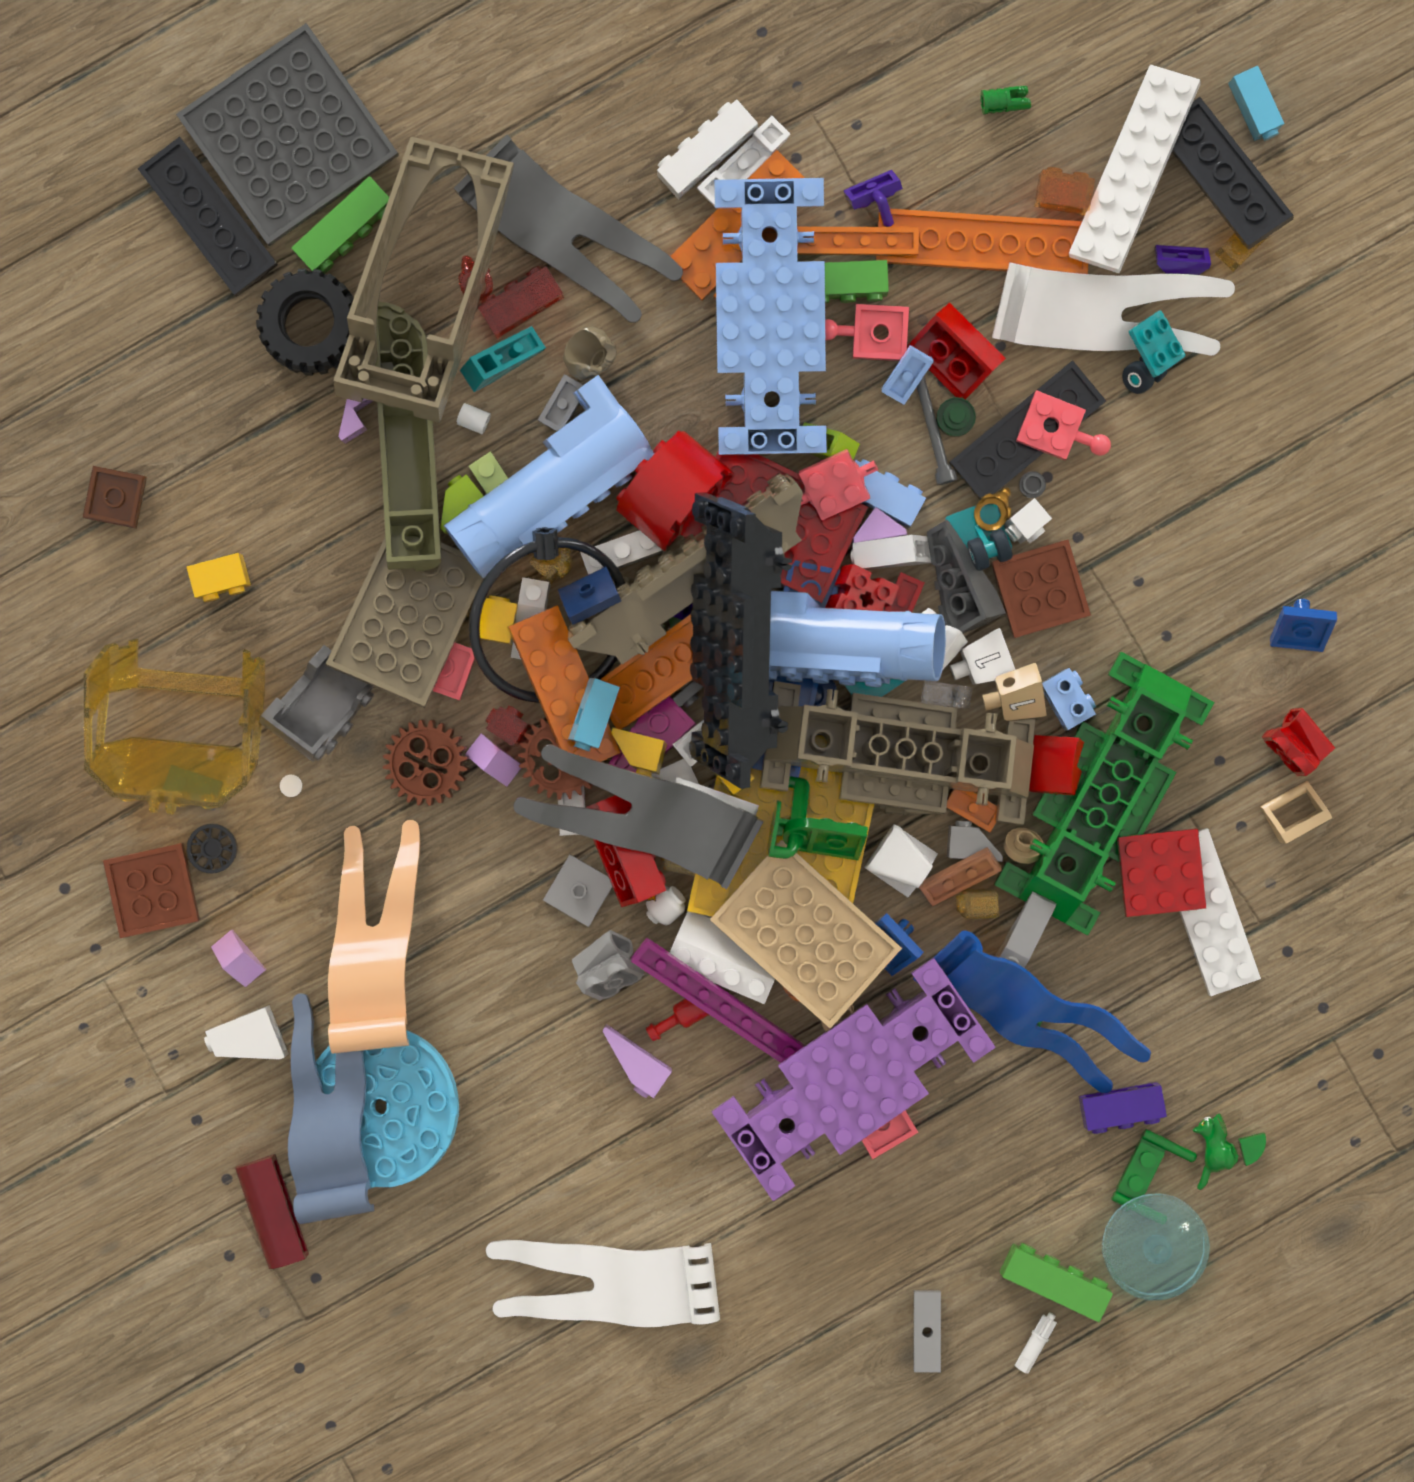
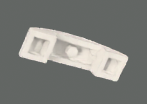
(748, 158)

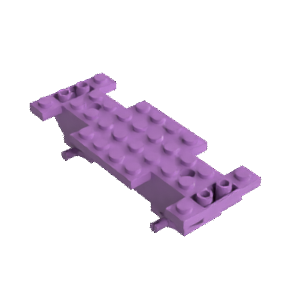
(852, 1078)

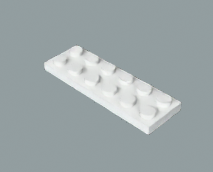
(1217, 930)

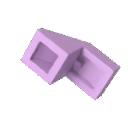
(351, 423)

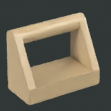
(1303, 825)

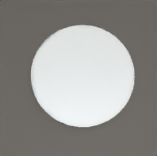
(290, 785)

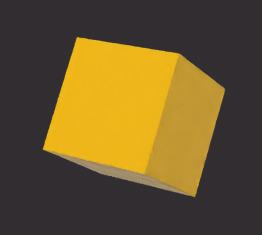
(495, 618)

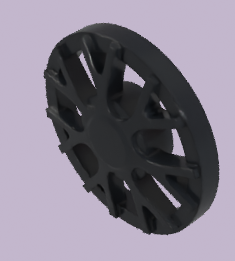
(212, 848)

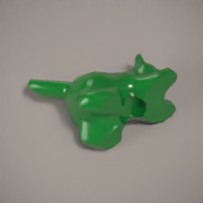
(1218, 1151)

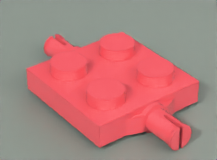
(835, 484)

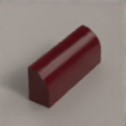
(272, 1212)

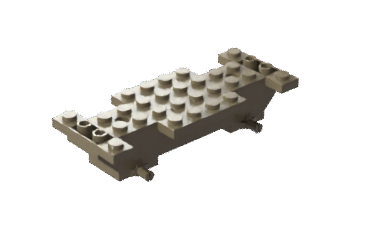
(666, 586)
(902, 753)

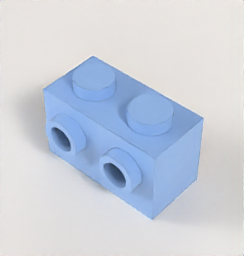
(1068, 699)

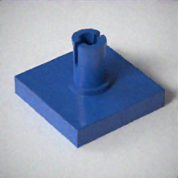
(1303, 627)
(909, 951)

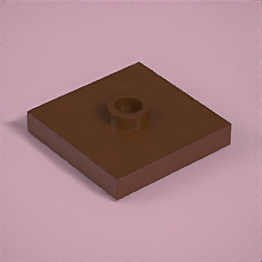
(114, 497)

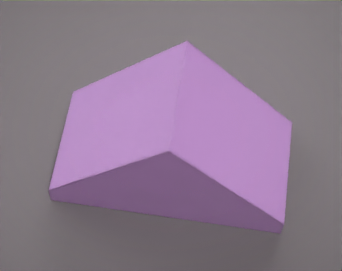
(877, 527)
(493, 760)
(237, 959)

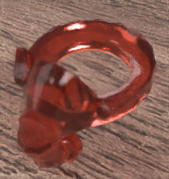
(467, 266)

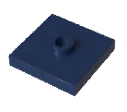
(589, 595)

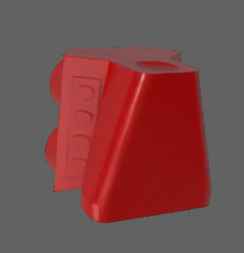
(1299, 742)

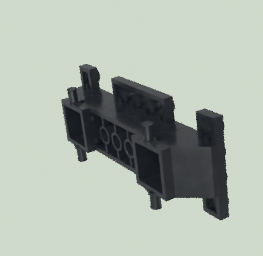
(734, 638)

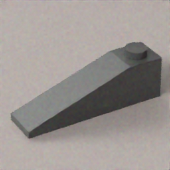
(964, 592)

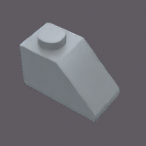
(968, 840)

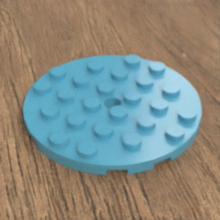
(418, 1114)

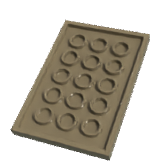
(406, 625)

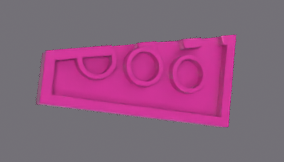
(663, 722)

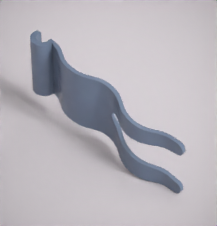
(326, 1129)

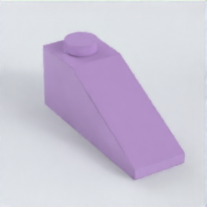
(640, 1066)

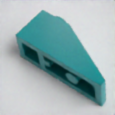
(501, 358)

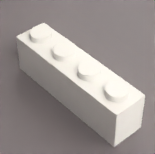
(707, 148)

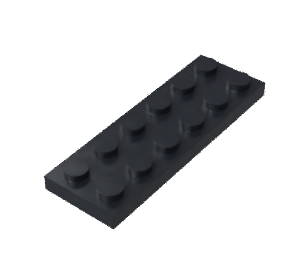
(1229, 177)
(207, 216)
(998, 457)

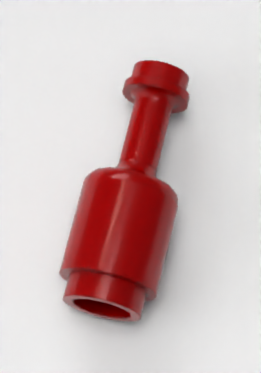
(684, 1014)

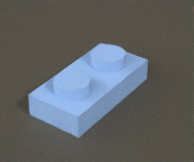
(907, 375)

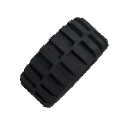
(277, 306)

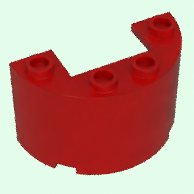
(666, 486)

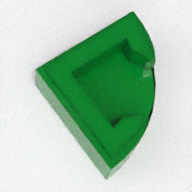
(1252, 1147)

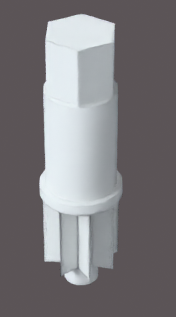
(1036, 1342)

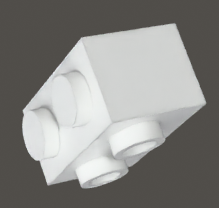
(1027, 523)

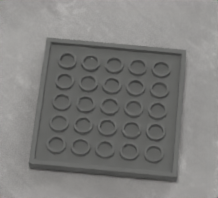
(287, 134)

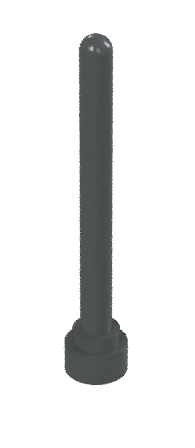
(945, 473)

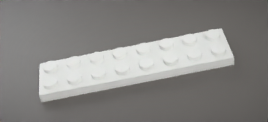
(1134, 168)

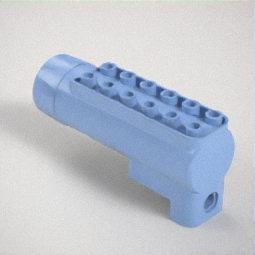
(576, 469)
(852, 643)

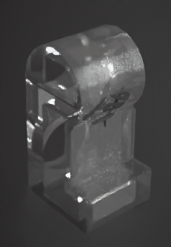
(946, 695)

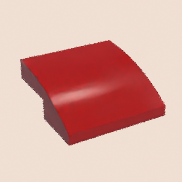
(1055, 765)

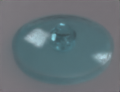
(1155, 1247)

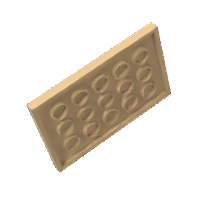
(806, 935)

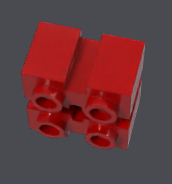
(856, 582)

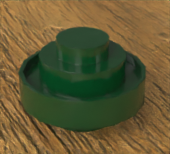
(956, 417)

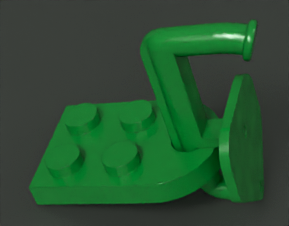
(811, 834)

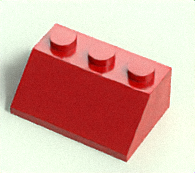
(958, 352)

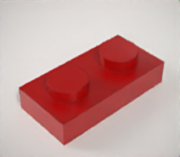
(907, 594)

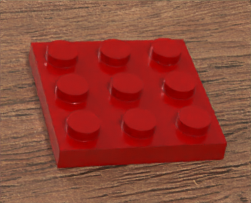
(1161, 872)

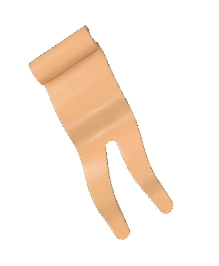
(369, 961)

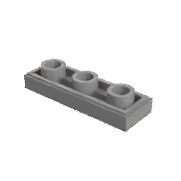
(927, 1346)

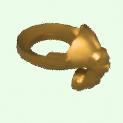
(1000, 499)

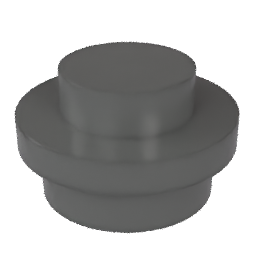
(1032, 484)

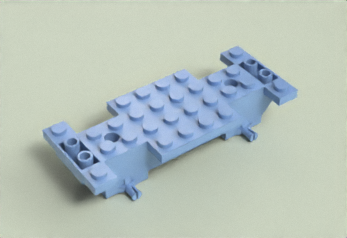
(770, 315)

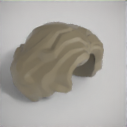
(589, 353)

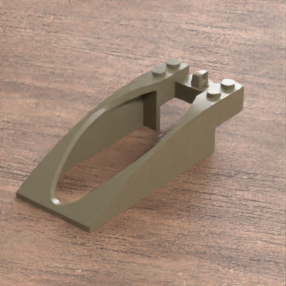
(357, 373)

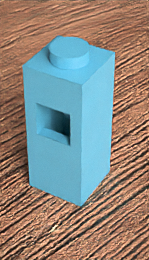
(1256, 104)
(593, 714)

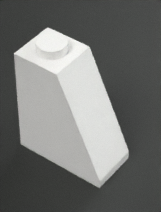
(891, 552)
(248, 1037)

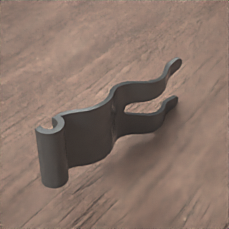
(548, 217)
(662, 819)

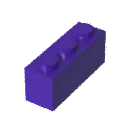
(1122, 1107)

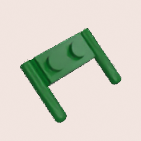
(1144, 1165)

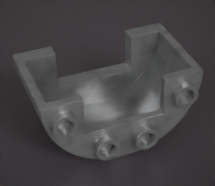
(317, 708)

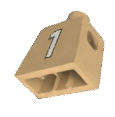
(1018, 694)

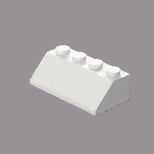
(719, 958)

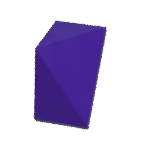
(1182, 259)

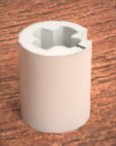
(473, 418)

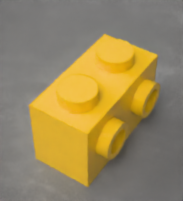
(218, 577)

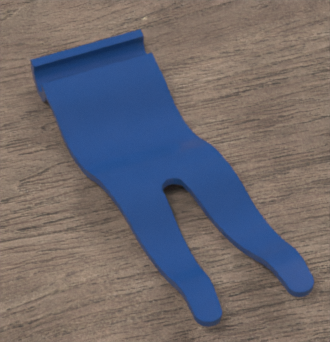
(1017, 1001)

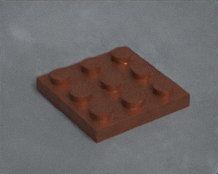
(1041, 589)
(151, 890)

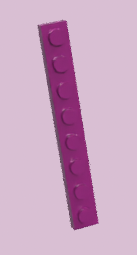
(715, 1001)

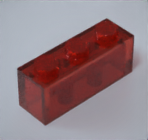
(520, 301)

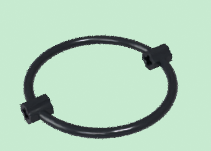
(545, 547)

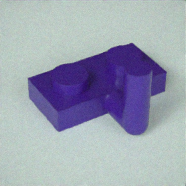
(876, 190)

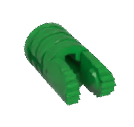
(1004, 99)

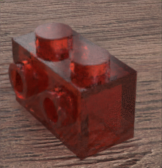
(507, 724)

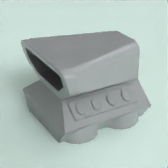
(606, 966)

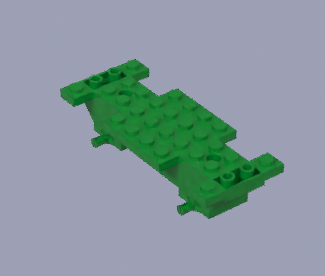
(1114, 795)

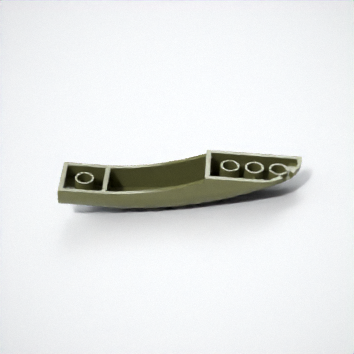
(406, 451)

